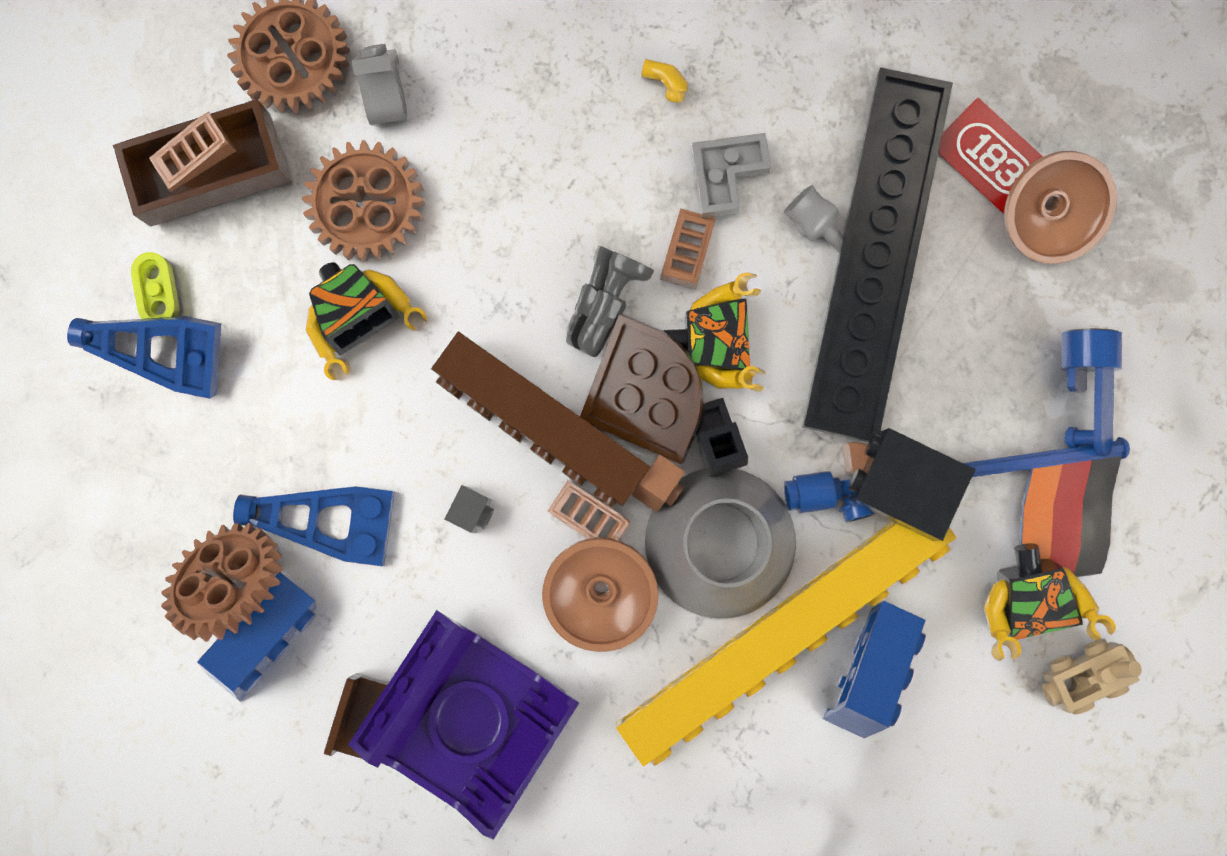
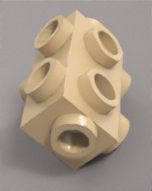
(1098, 673)

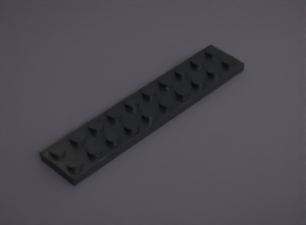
(877, 255)

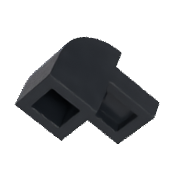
(720, 439)

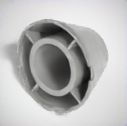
(669, 554)

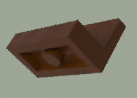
(354, 705)

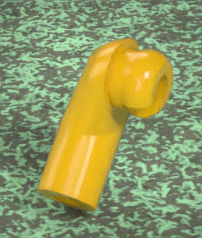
(670, 76)

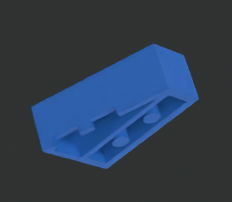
(243, 657)
(878, 671)

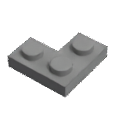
(721, 162)

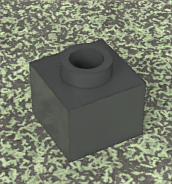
(470, 510)

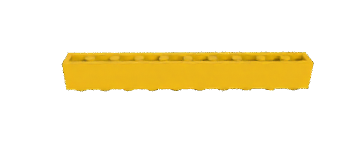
(776, 639)

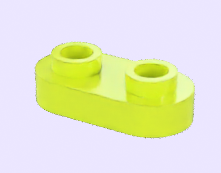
(152, 292)

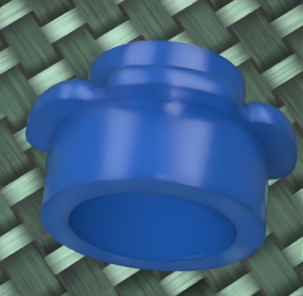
(853, 511)

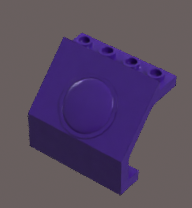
(465, 722)

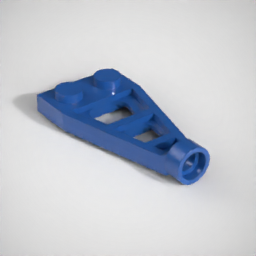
(195, 356)
(367, 529)

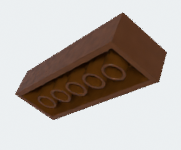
(539, 418)

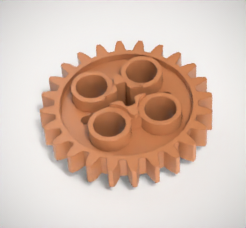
(261, 71)
(366, 168)
(212, 605)

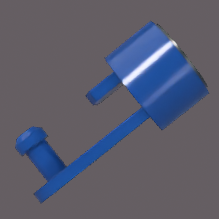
(1100, 353)

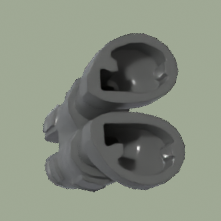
(600, 300)

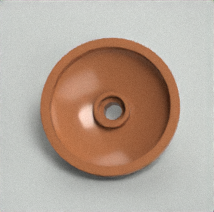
(1076, 218)
(597, 618)

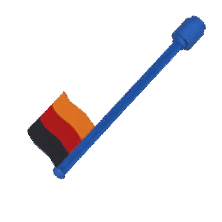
(1061, 511)

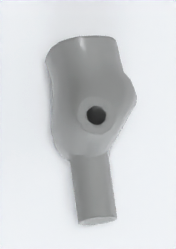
(815, 217)

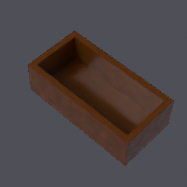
(249, 170)

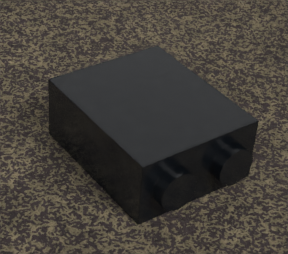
(910, 484)

